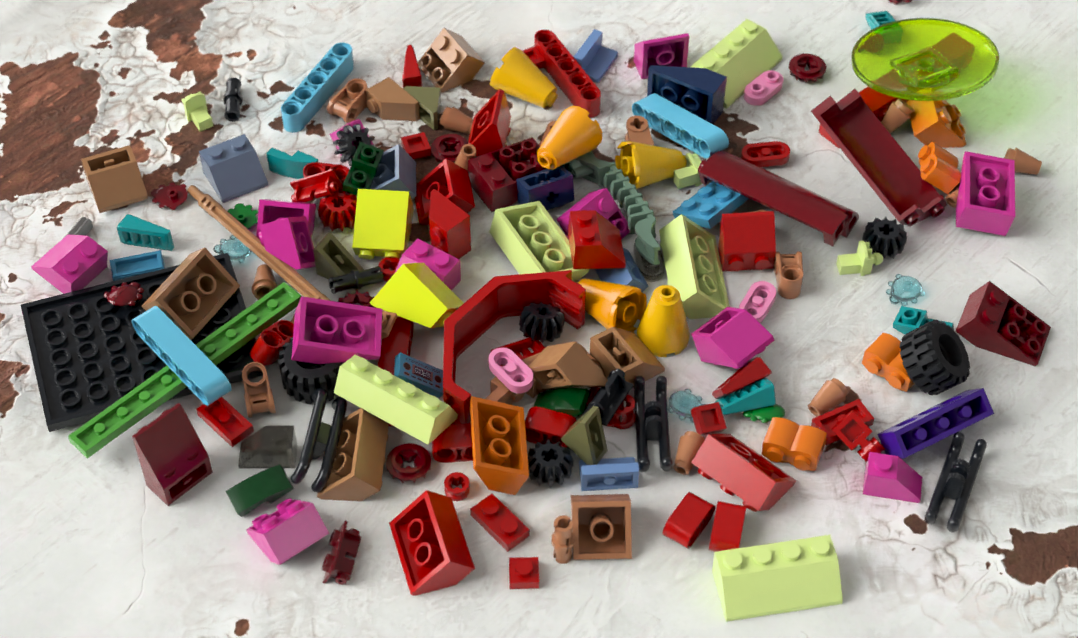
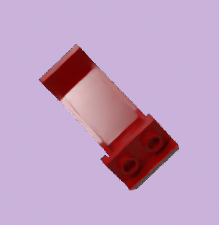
(496, 300)

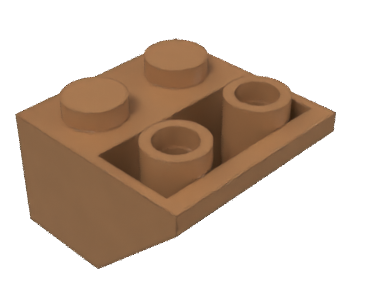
(450, 61)
(114, 179)
(624, 351)
(566, 367)

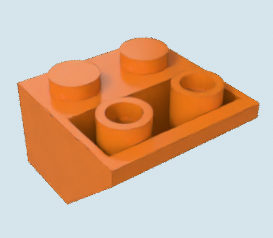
(937, 123)

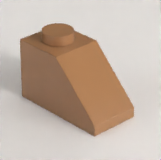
(392, 102)

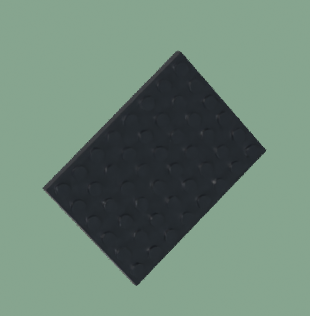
(92, 354)

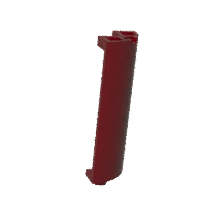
(879, 159)
(779, 195)

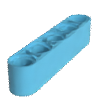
(317, 87)
(681, 125)
(181, 355)

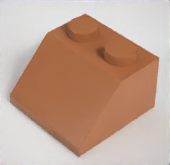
(601, 526)

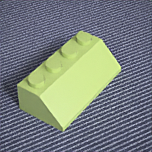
(741, 58)
(533, 240)
(694, 267)
(393, 399)
(777, 577)

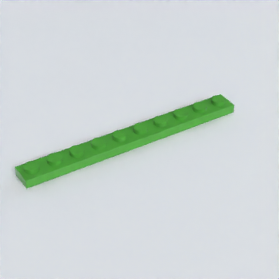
(166, 384)

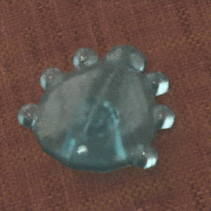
(234, 247)
(904, 290)
(682, 402)

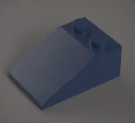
(690, 88)

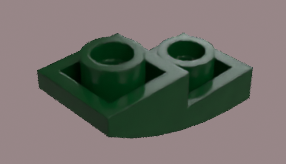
(363, 168)
(565, 400)
(260, 488)

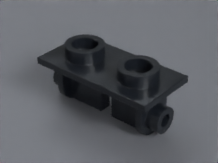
(611, 395)

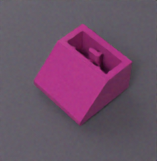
(604, 204)
(731, 338)
(287, 530)

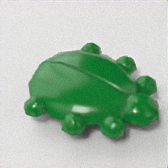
(244, 215)
(765, 414)

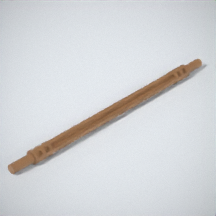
(285, 271)

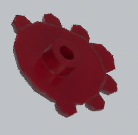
(170, 196)
(124, 294)

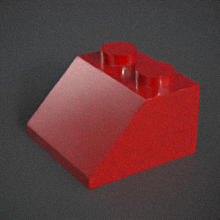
(491, 125)
(448, 180)
(449, 226)
(594, 241)
(747, 241)

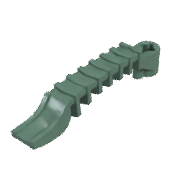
(640, 217)

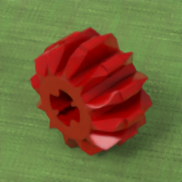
(338, 210)

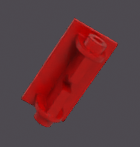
(316, 186)

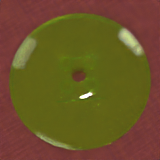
(925, 59)

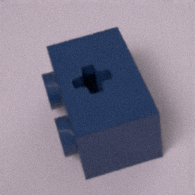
(550, 187)

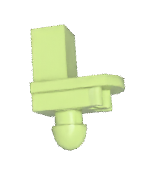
(197, 111)
(689, 175)
(859, 262)

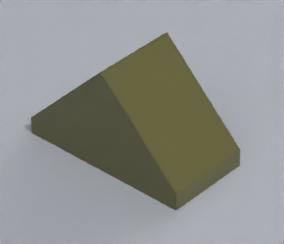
(429, 103)
(333, 258)
(587, 437)

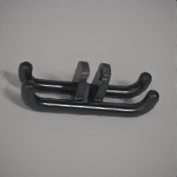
(652, 423)
(321, 438)
(956, 481)

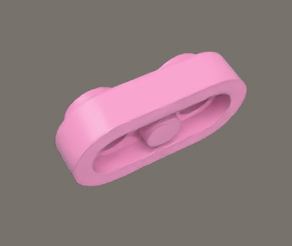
(763, 88)
(755, 304)
(512, 372)

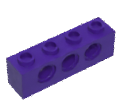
(936, 423)

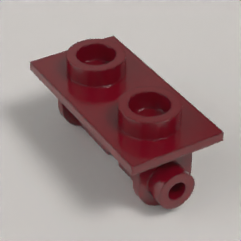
(336, 564)

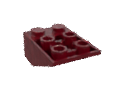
(496, 172)
(1002, 325)
(171, 455)

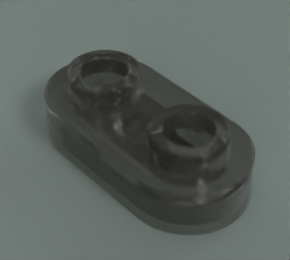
(650, 272)

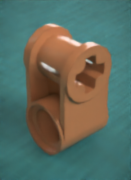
(349, 100)
(638, 130)
(788, 274)
(257, 395)

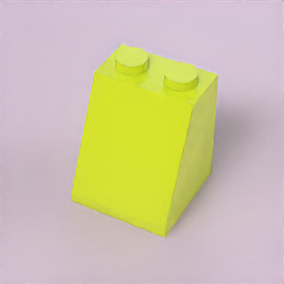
(382, 223)
(417, 296)

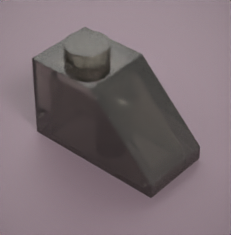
(269, 448)

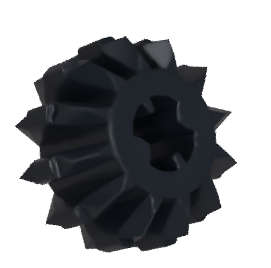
(346, 137)
(885, 237)
(541, 322)
(549, 463)

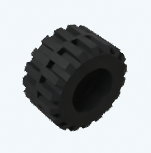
(934, 357)
(302, 381)

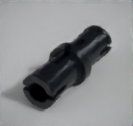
(232, 99)
(355, 279)

